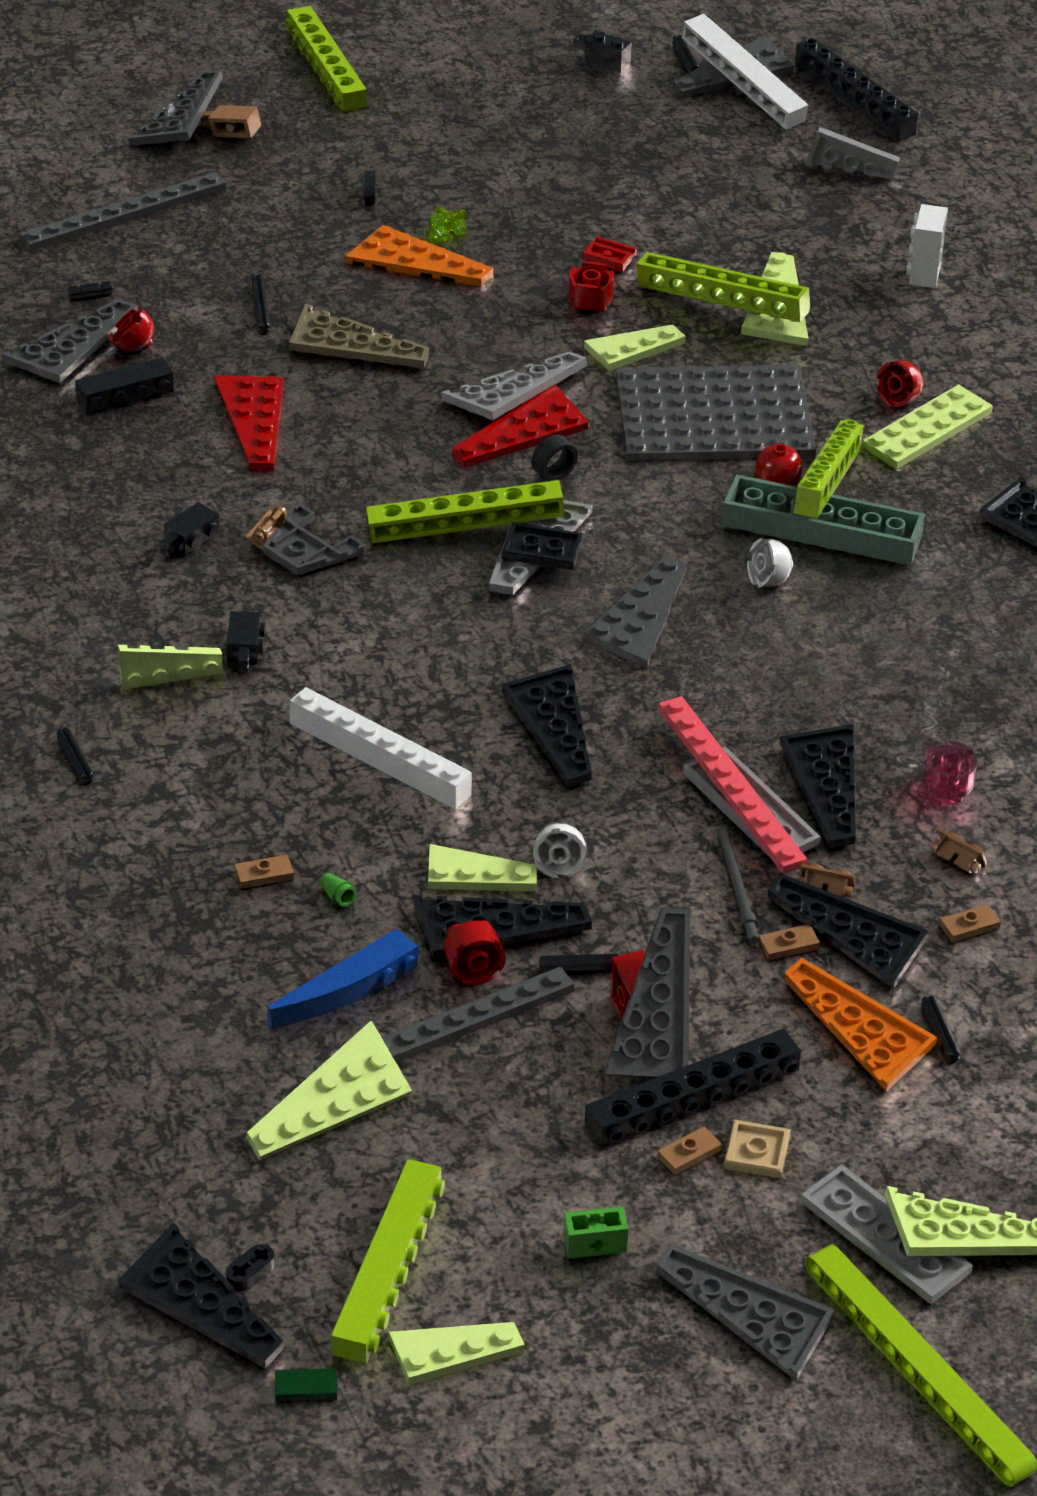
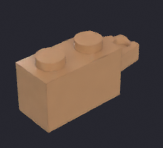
(232, 121)

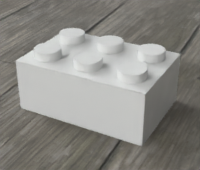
(926, 245)

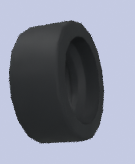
(546, 451)

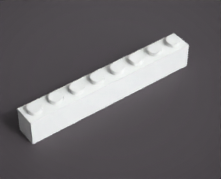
(745, 71)
(381, 748)

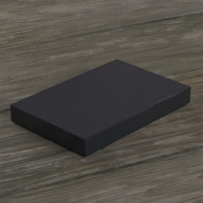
(542, 546)

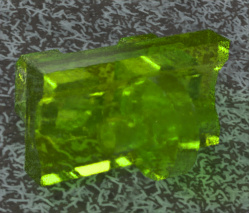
(445, 221)

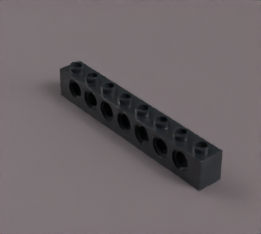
(856, 89)
(692, 1087)

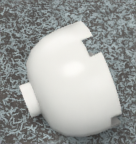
(769, 564)
(559, 850)

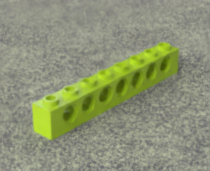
(326, 58)
(723, 287)
(828, 469)
(465, 511)

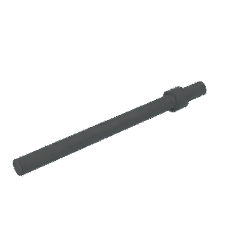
(747, 918)

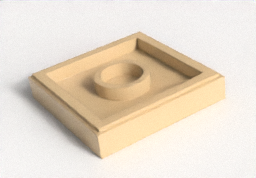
(757, 1149)

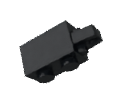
(604, 50)
(189, 530)
(244, 639)

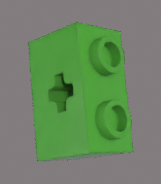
(595, 1232)

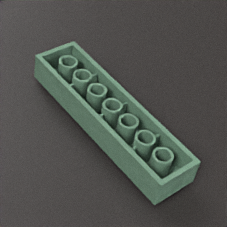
(842, 525)

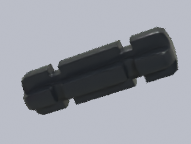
(90, 290)

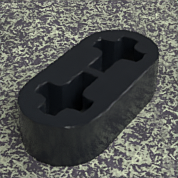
(369, 186)
(252, 1269)

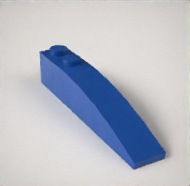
(347, 981)

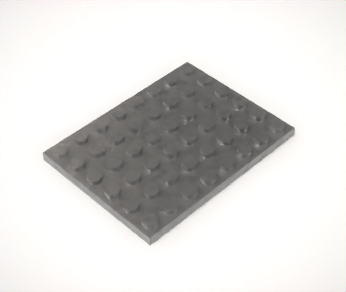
(713, 411)

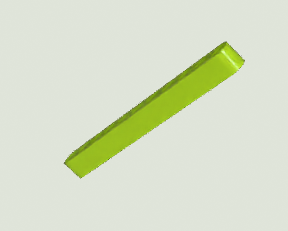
(922, 1366)

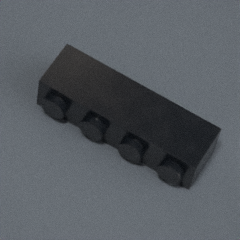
(124, 385)

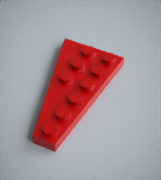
(254, 414)
(523, 428)

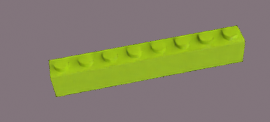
(387, 1262)

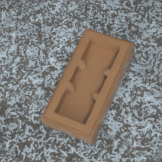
(264, 871)
(970, 923)
(789, 942)
(689, 1150)

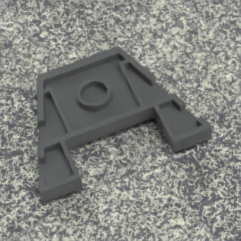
(303, 551)

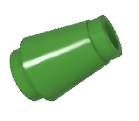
(338, 889)

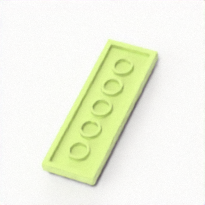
(927, 426)

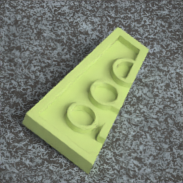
(633, 346)
(158, 666)
(474, 871)
(446, 1350)

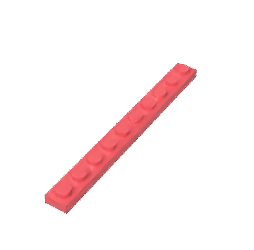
(732, 785)

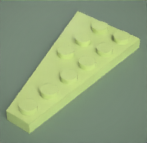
(779, 268)
(343, 1088)
(958, 1228)

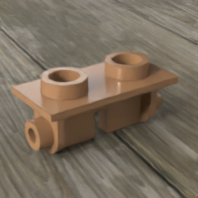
(267, 526)
(969, 856)
(839, 881)

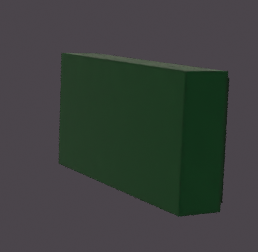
(306, 1384)

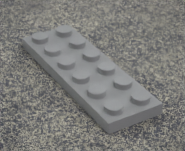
(796, 827)
(868, 1223)

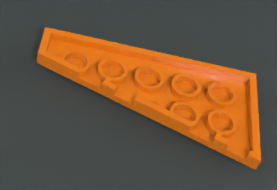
(415, 256)
(871, 1032)

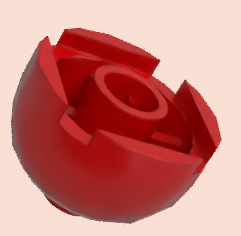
(133, 331)
(899, 383)
(779, 465)

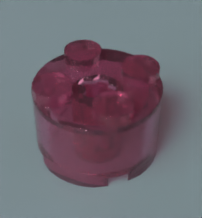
(949, 771)

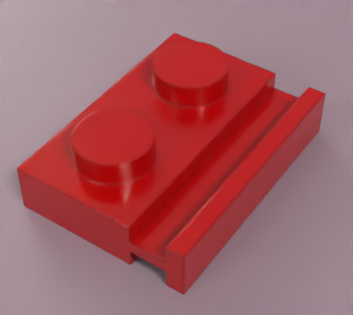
(611, 253)

